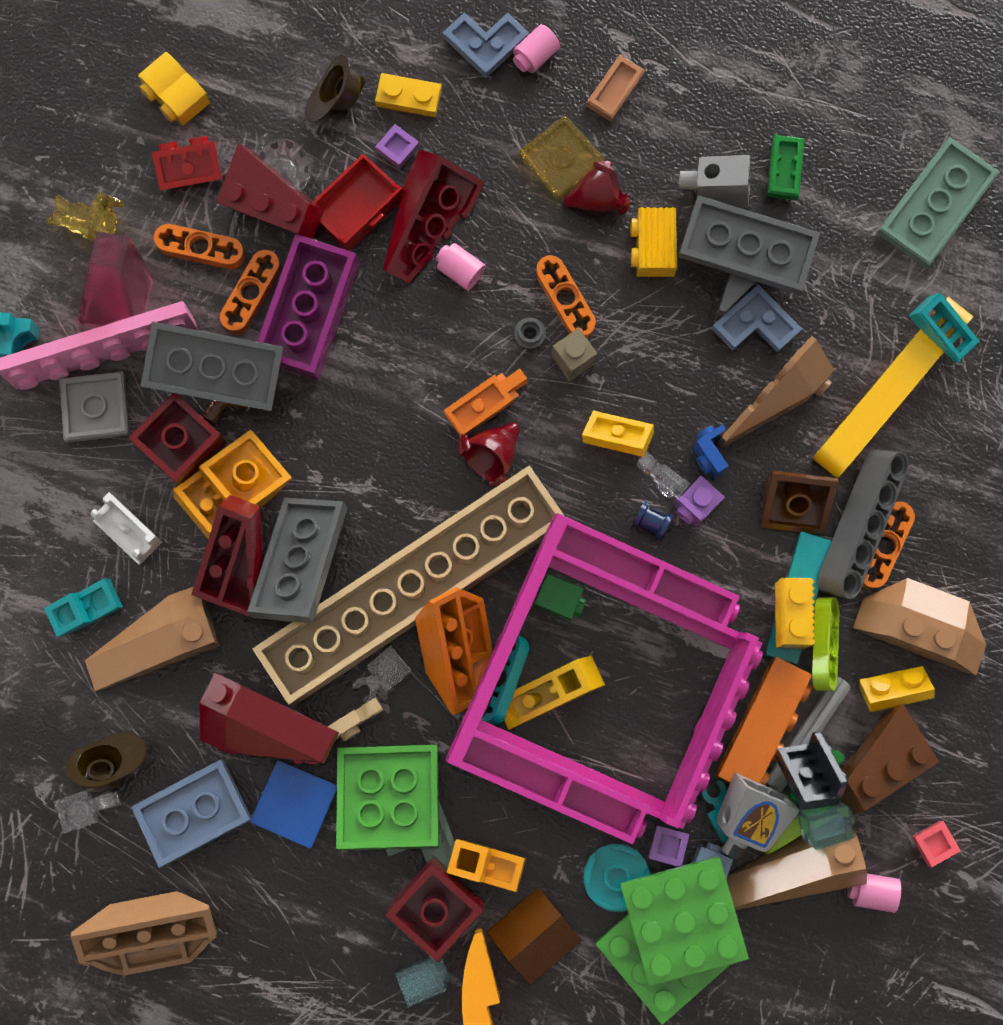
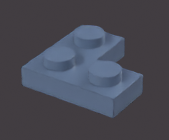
(485, 49)
(759, 314)

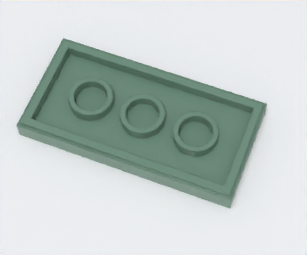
(938, 202)

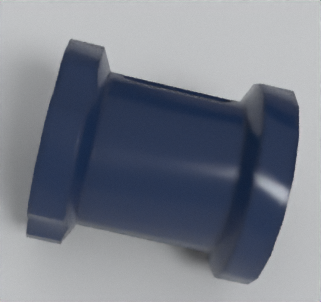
(652, 520)

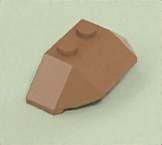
(924, 623)
(145, 934)

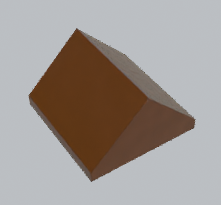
(797, 502)
(533, 936)

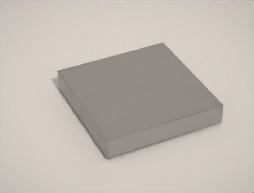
(94, 407)

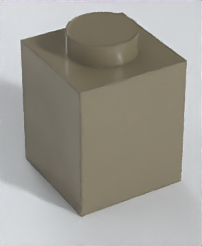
(574, 354)

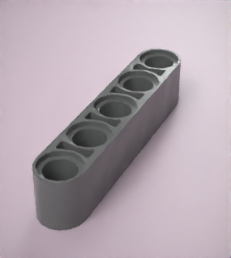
(862, 523)

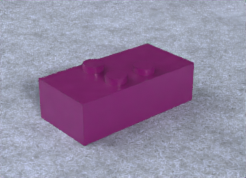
(309, 304)

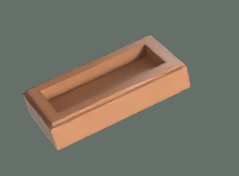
(615, 88)

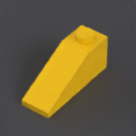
(553, 691)

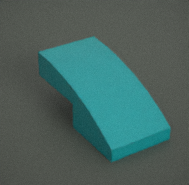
(83, 608)

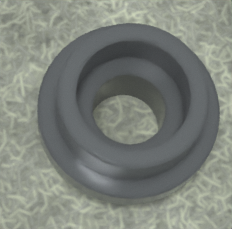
(529, 324)

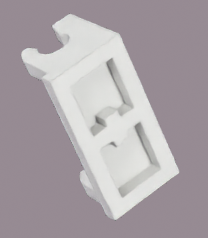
(125, 529)

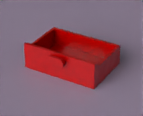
(357, 202)

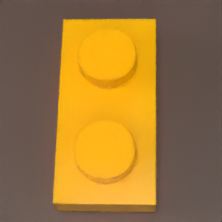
(408, 95)
(618, 433)
(896, 688)

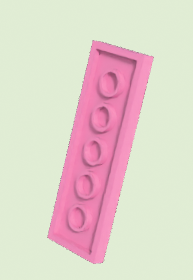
(89, 347)

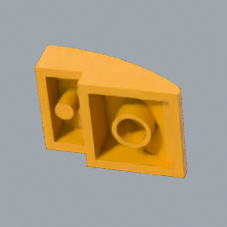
(239, 470)
(479, 983)

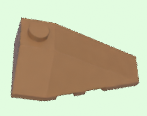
(794, 385)
(162, 636)
(798, 872)

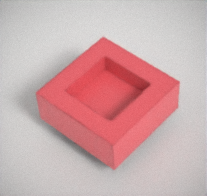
(936, 843)

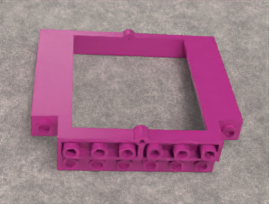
(568, 784)

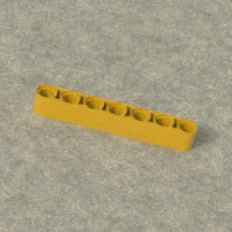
(882, 399)

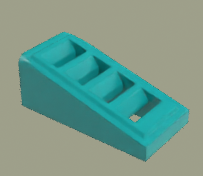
(937, 334)

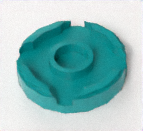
(608, 869)

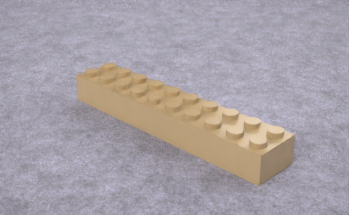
(394, 592)

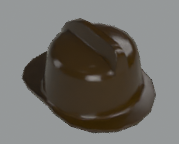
(335, 91)
(105, 762)

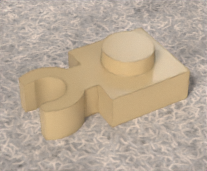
(348, 725)

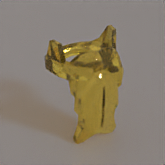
(86, 218)

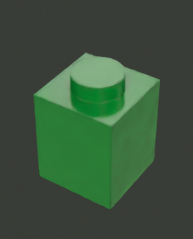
(560, 598)

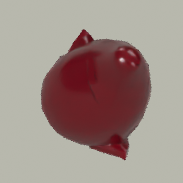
(599, 191)
(491, 452)

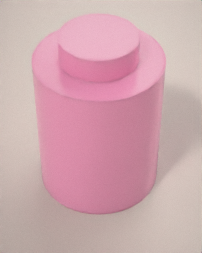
(535, 49)
(460, 266)
(878, 894)

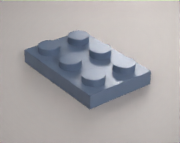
(191, 813)

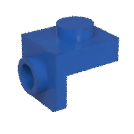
(709, 457)

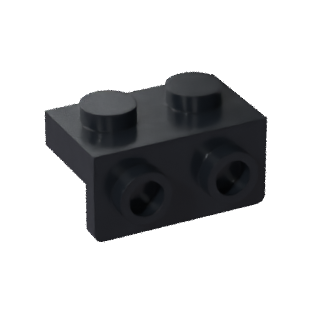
(812, 773)

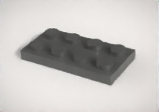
(749, 245)
(211, 366)
(297, 560)

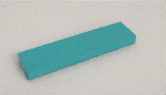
(805, 563)

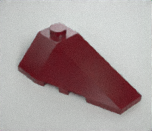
(429, 207)
(254, 725)

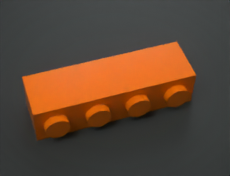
(765, 722)

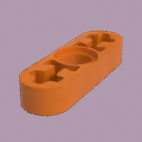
(176, 250)
(269, 277)
(546, 282)
(903, 528)

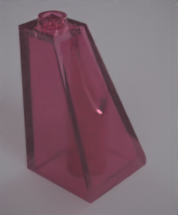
(115, 282)

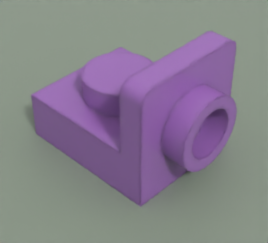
(698, 502)

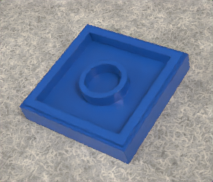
(294, 804)

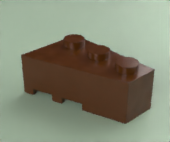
(886, 760)

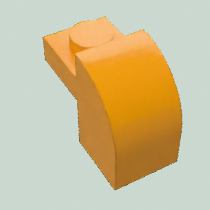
(486, 865)

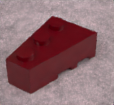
(266, 195)
(231, 556)

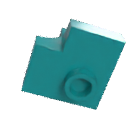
(16, 333)

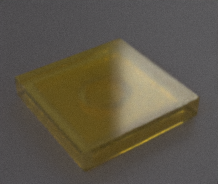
(560, 156)

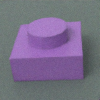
(397, 146)
(668, 846)

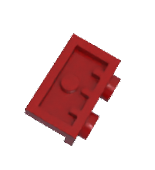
(186, 164)

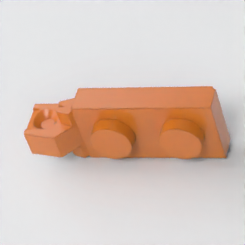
(484, 402)

